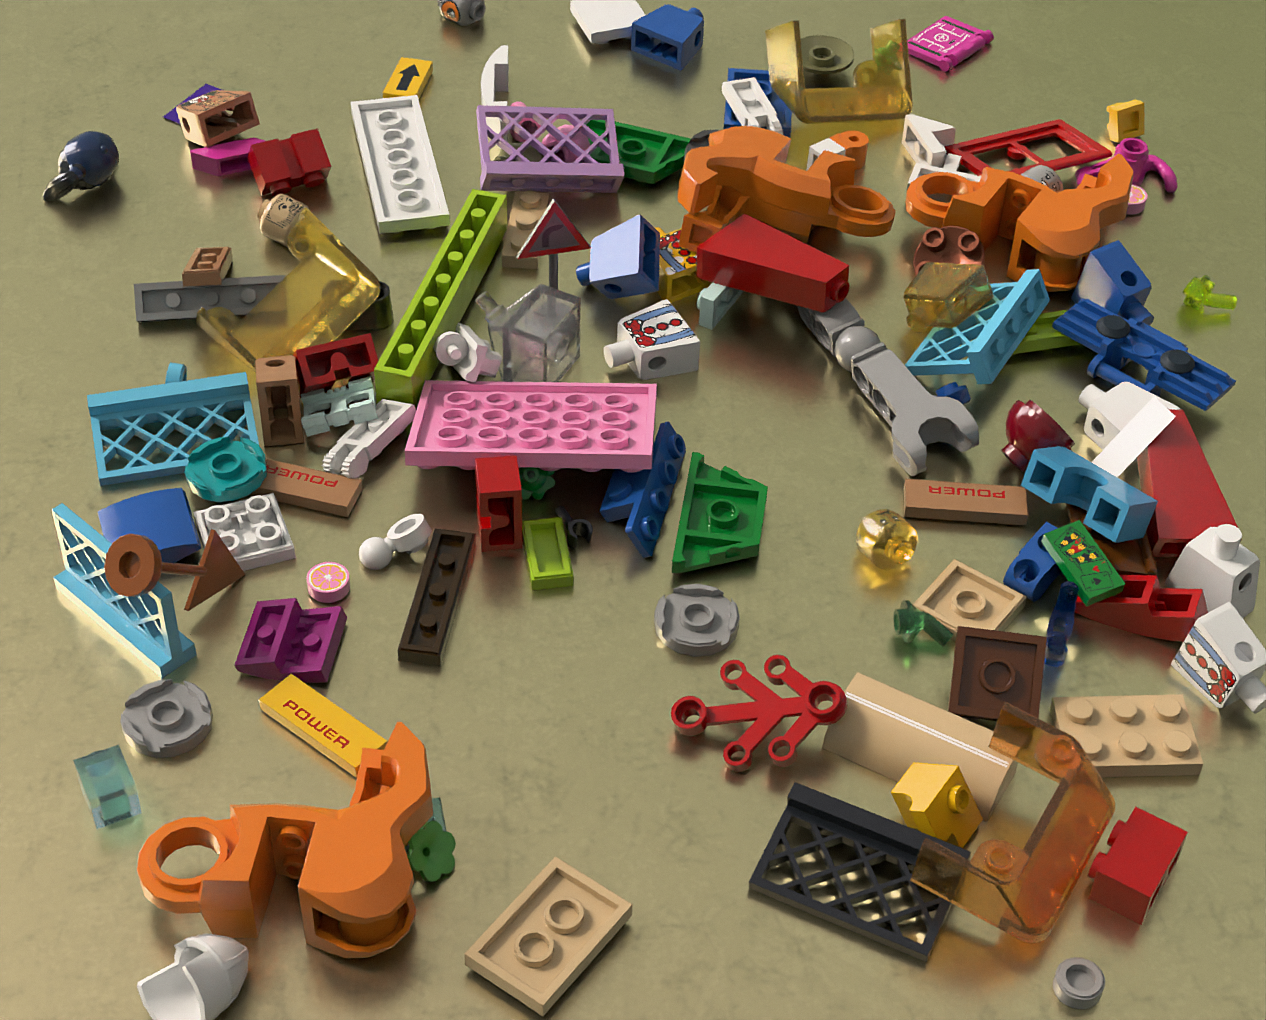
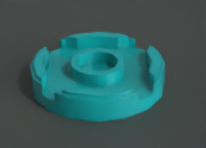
(226, 469)

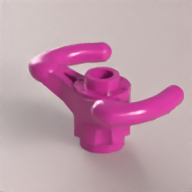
(1138, 157)

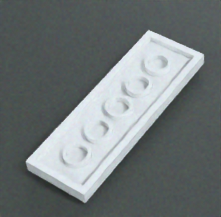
(399, 164)

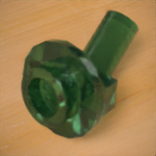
(910, 621)

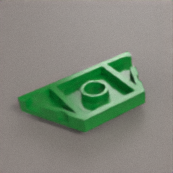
(644, 152)
(718, 517)

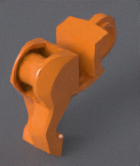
(749, 175)
(1046, 226)
(347, 859)

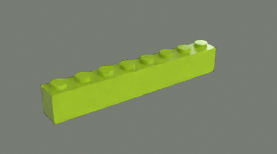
(441, 297)

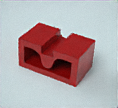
(289, 163)
(333, 361)
(499, 503)
(1136, 864)

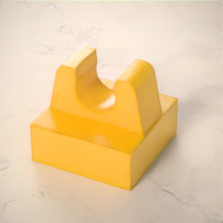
(1126, 120)

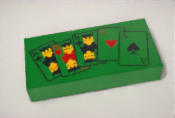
(1083, 562)

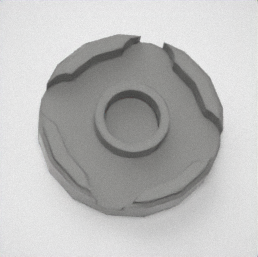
(696, 620)
(166, 718)

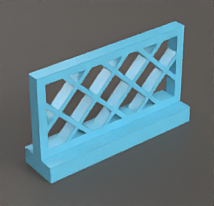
(1012, 313)
(170, 405)
(140, 623)

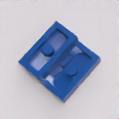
(160, 516)

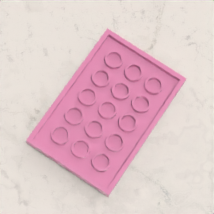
(537, 421)

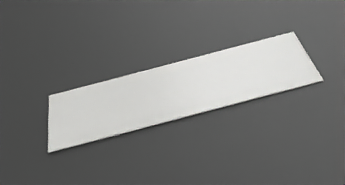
(1134, 438)

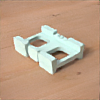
(338, 402)

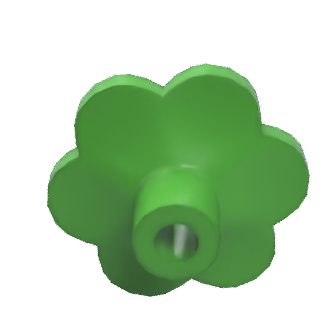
(431, 851)

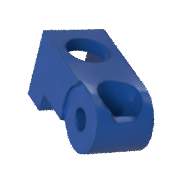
(1033, 567)

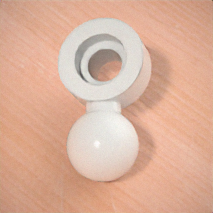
(406, 535)

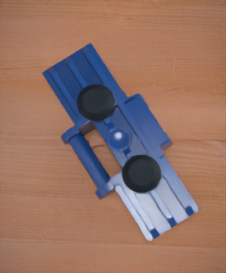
(1125, 340)

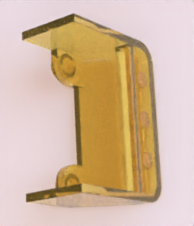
(880, 85)

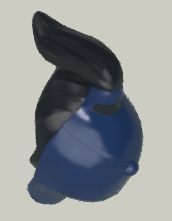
(83, 164)

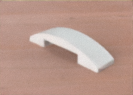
(495, 79)

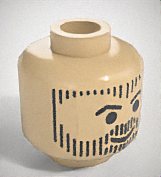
(279, 217)

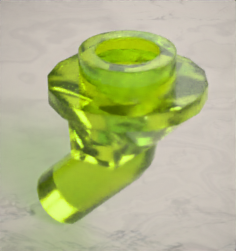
(1199, 293)

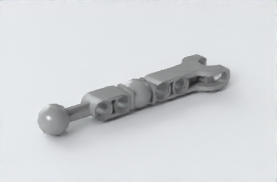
(891, 388)

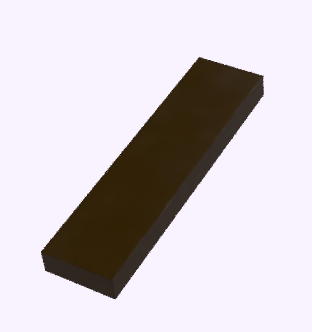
(437, 597)

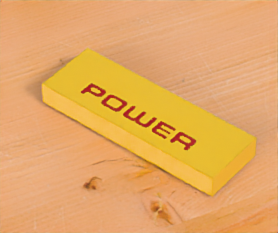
(320, 723)

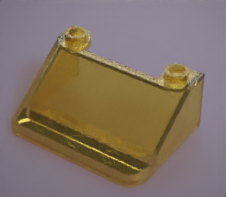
(306, 307)

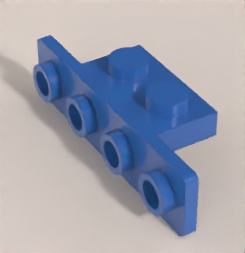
(646, 493)

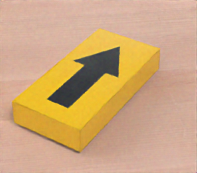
(408, 78)

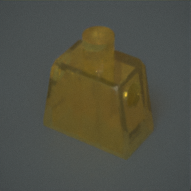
(946, 295)

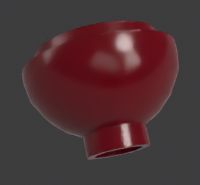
(1030, 429)

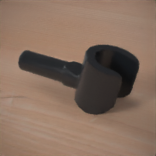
(575, 527)

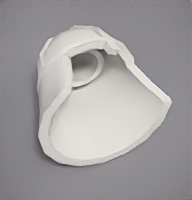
(200, 982)

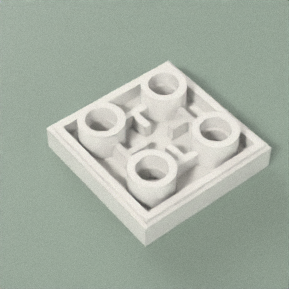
(606, 18)
(249, 529)

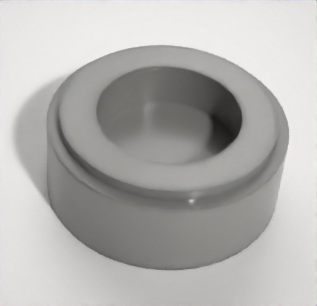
(1078, 983)

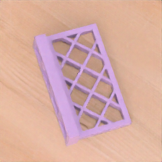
(556, 174)

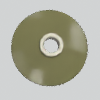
(825, 54)

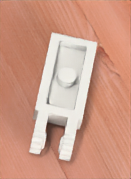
(751, 104)
(368, 439)

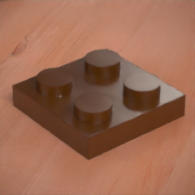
(994, 670)

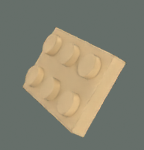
(1131, 733)
(548, 935)

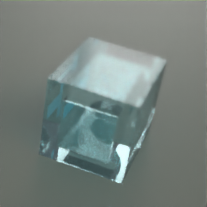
(107, 786)

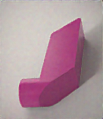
(224, 157)

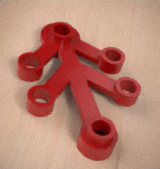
(766, 711)

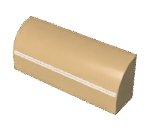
(893, 730)

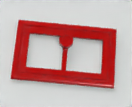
(1012, 139)

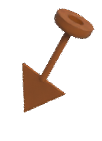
(136, 565)

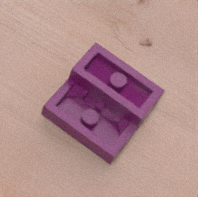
(291, 641)

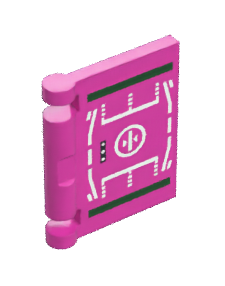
(948, 42)

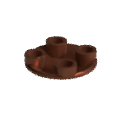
(949, 245)

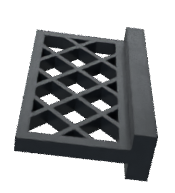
(865, 833)

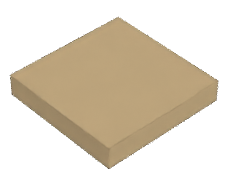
(970, 600)

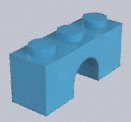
(1112, 505)

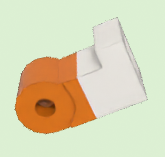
(848, 143)

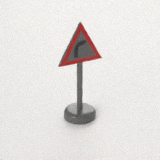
(552, 236)

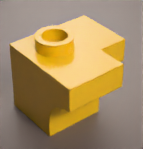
(937, 802)

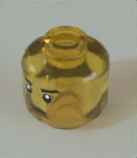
(886, 539)

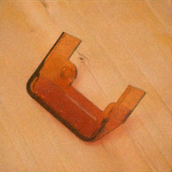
(1028, 886)

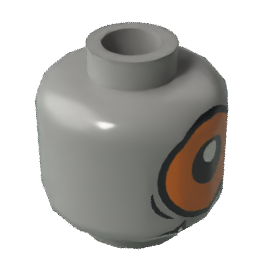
(462, 11)

